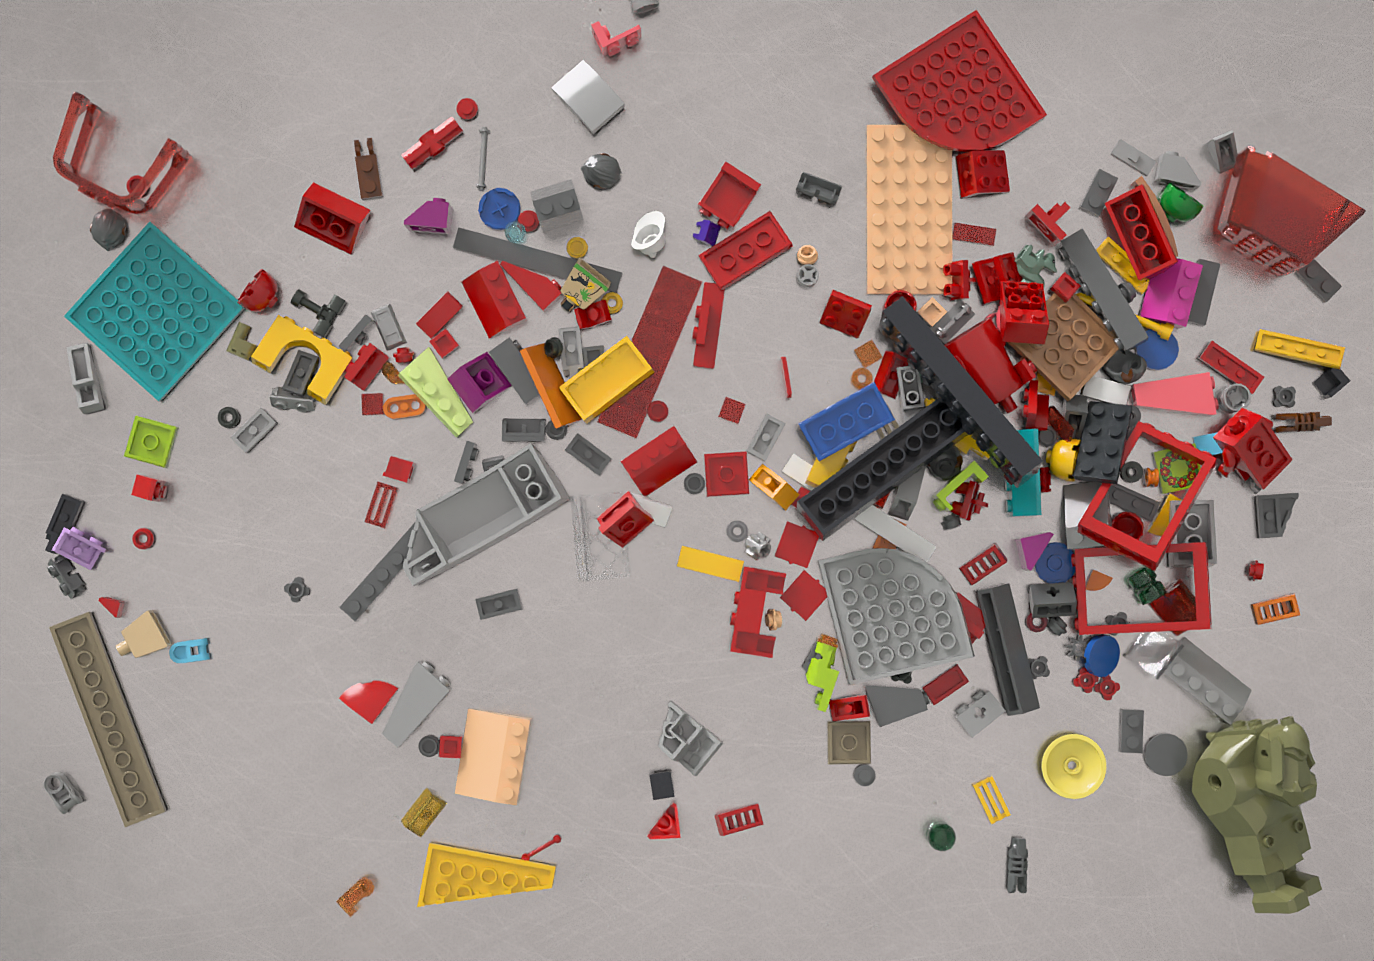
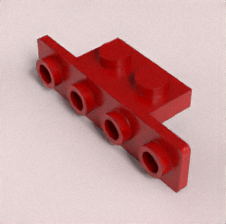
(709, 324)

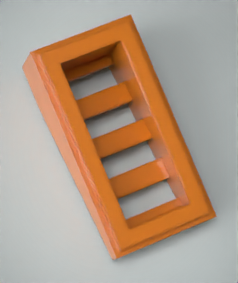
(1292, 597)

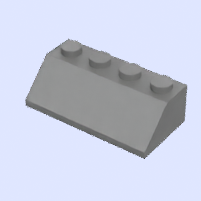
(1208, 682)

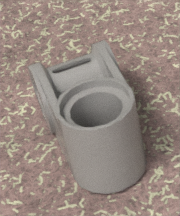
(62, 793)

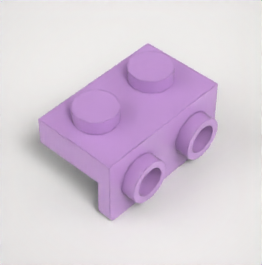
(77, 548)

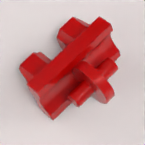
(960, 280)
(966, 509)

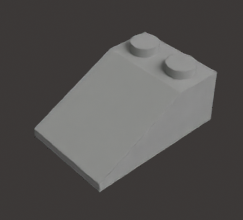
(1076, 503)
(1197, 527)

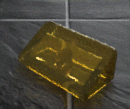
(423, 812)

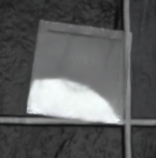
(1154, 652)

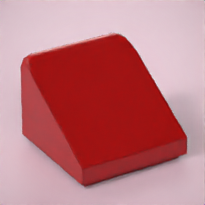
(114, 606)

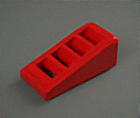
(995, 565)
(721, 824)

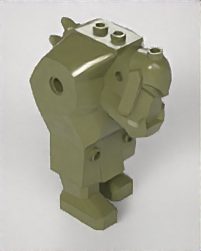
(1253, 793)

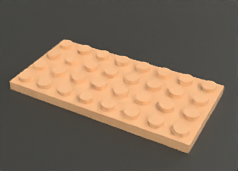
(907, 212)

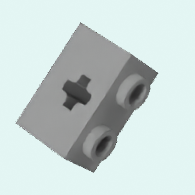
(991, 711)

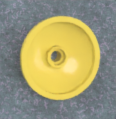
(1088, 769)

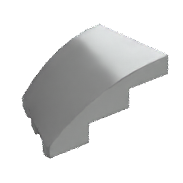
(687, 740)

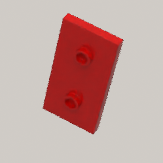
(745, 250)

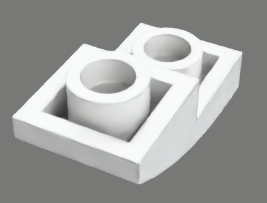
(1107, 390)
(658, 510)

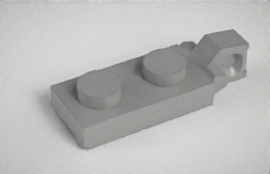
(572, 350)

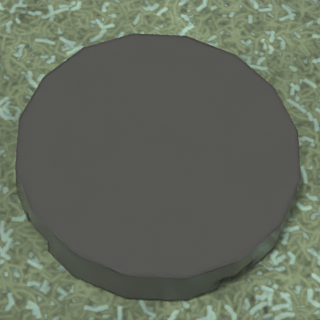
(1166, 754)

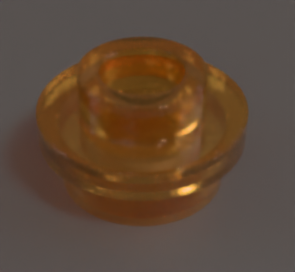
(861, 371)

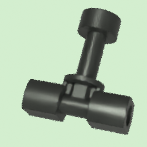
(324, 314)

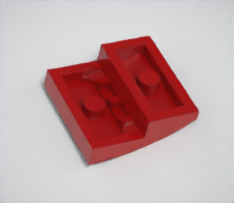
(993, 271)

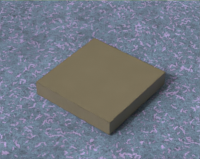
(849, 742)

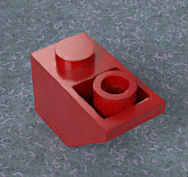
(149, 488)

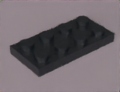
(1103, 442)

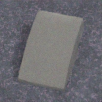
(588, 96)

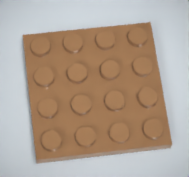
(1073, 347)

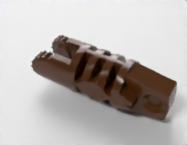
(1303, 421)

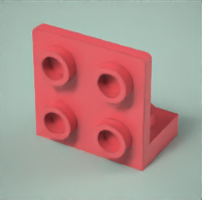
(613, 45)

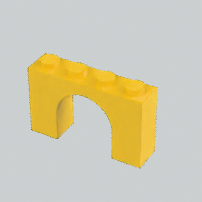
(286, 335)

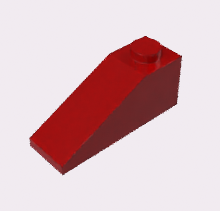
(536, 286)

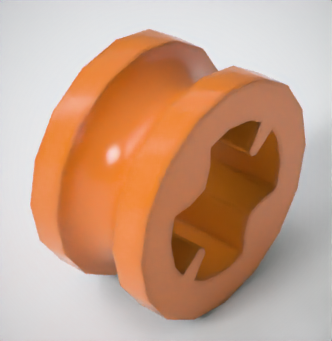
(1151, 477)

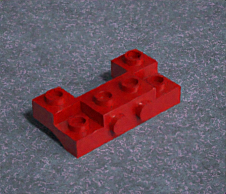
(750, 610)

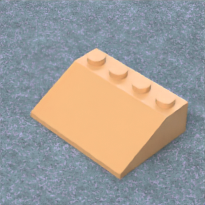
(493, 756)

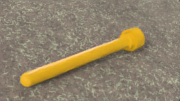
(1162, 329)

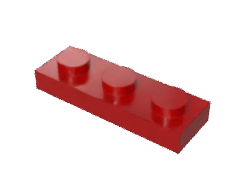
(1231, 366)

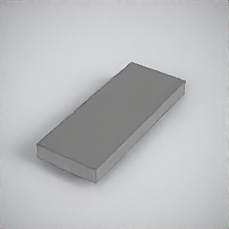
(1133, 157)

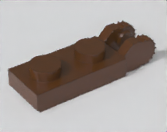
(368, 171)

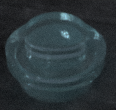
(515, 232)

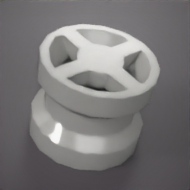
(810, 272)

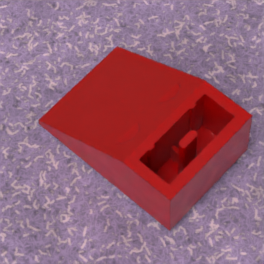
(1023, 312)

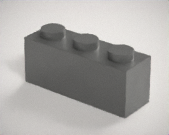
(511, 363)

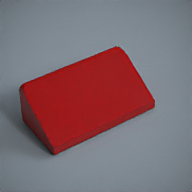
(886, 377)

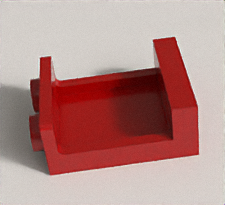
(729, 196)

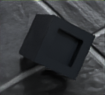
(1331, 382)
(661, 785)

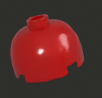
(259, 292)

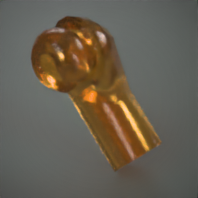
(391, 373)

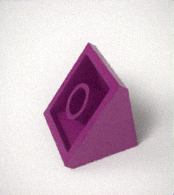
(1031, 548)

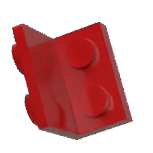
(982, 172)

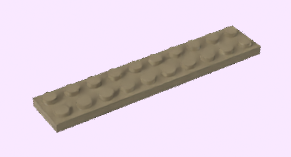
(107, 719)

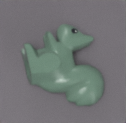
(1031, 264)

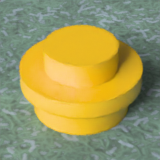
(577, 247)

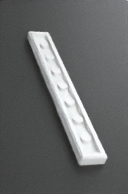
(872, 517)

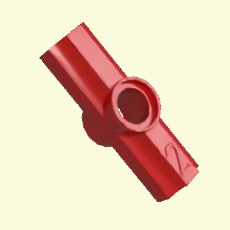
(432, 143)

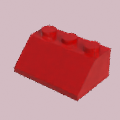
(331, 218)
(493, 299)
(659, 461)

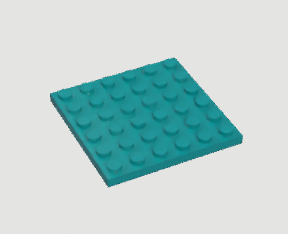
(154, 311)

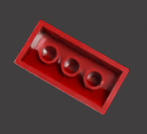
(1141, 233)

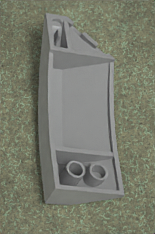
(481, 513)

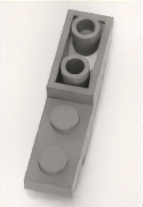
(910, 392)

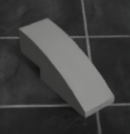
(84, 378)

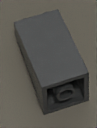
(556, 205)

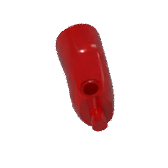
(987, 362)

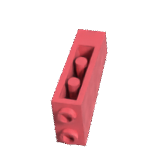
(1180, 394)

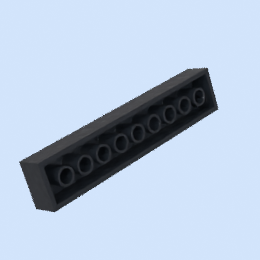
(959, 392)
(880, 469)

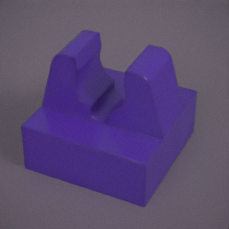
(708, 232)

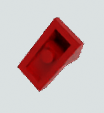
(849, 708)

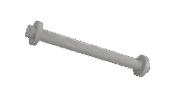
(484, 131)

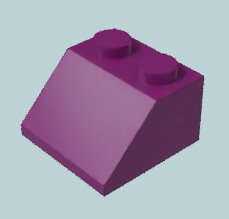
(431, 217)
(479, 381)

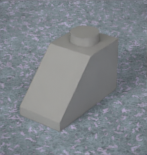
(1176, 170)

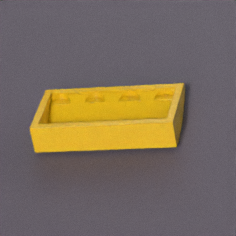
(606, 379)

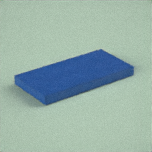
(846, 421)

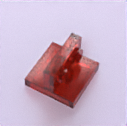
(1176, 605)

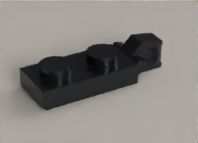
(64, 516)

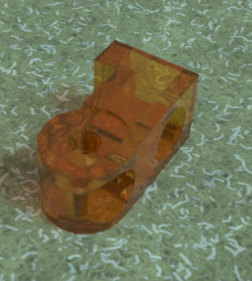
(360, 889)

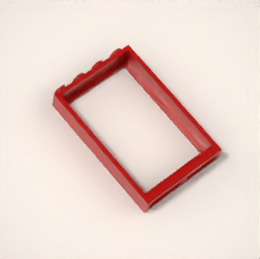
(1126, 544)
(1202, 593)

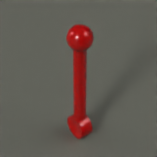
(556, 839)

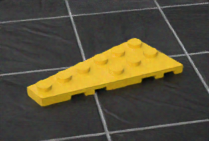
(469, 874)

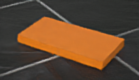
(547, 381)

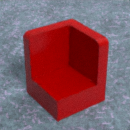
(399, 469)

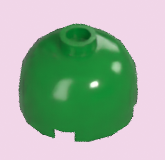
(1179, 204)

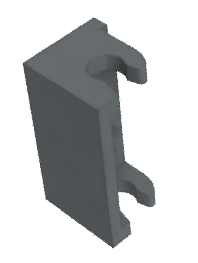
(523, 430)

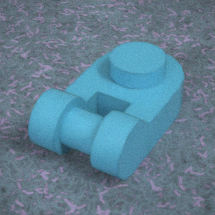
(182, 651)

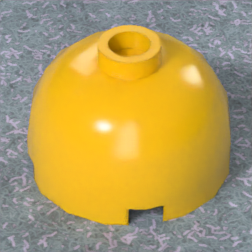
(1063, 459)

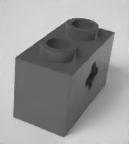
(1052, 600)

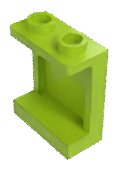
(971, 469)

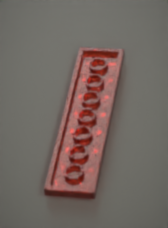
(656, 341)

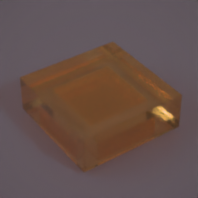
(868, 354)

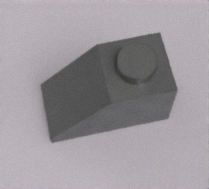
(1075, 413)

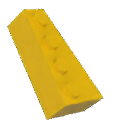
(829, 466)

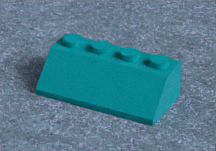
(1026, 498)

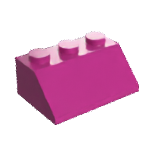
(1172, 294)

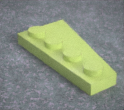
(432, 387)

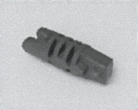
(1018, 866)

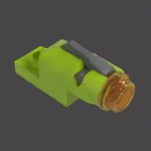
(819, 669)

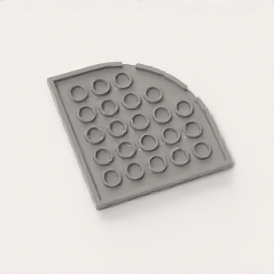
(893, 614)

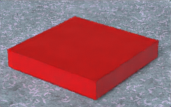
(726, 474)

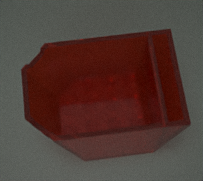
(1281, 212)

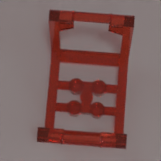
(131, 202)

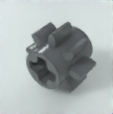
(1072, 647)

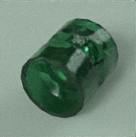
(1146, 585)
(940, 835)

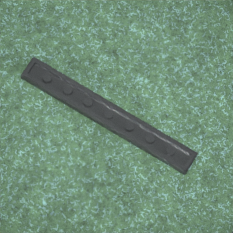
(525, 256)

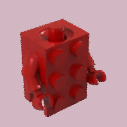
(1251, 448)

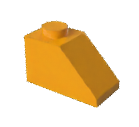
(774, 487)

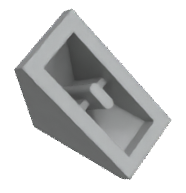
(1223, 151)

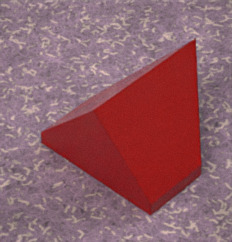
(667, 825)

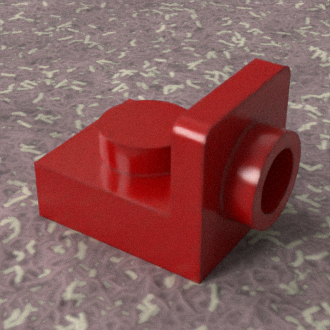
(593, 315)

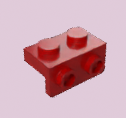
(366, 366)
(1037, 407)

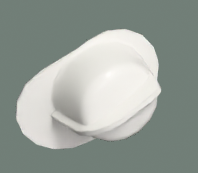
(649, 234)

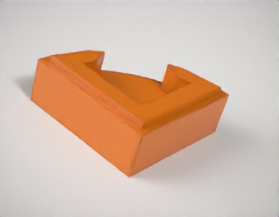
(1097, 581)

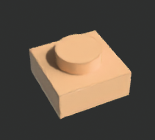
(932, 312)

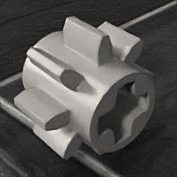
(758, 546)

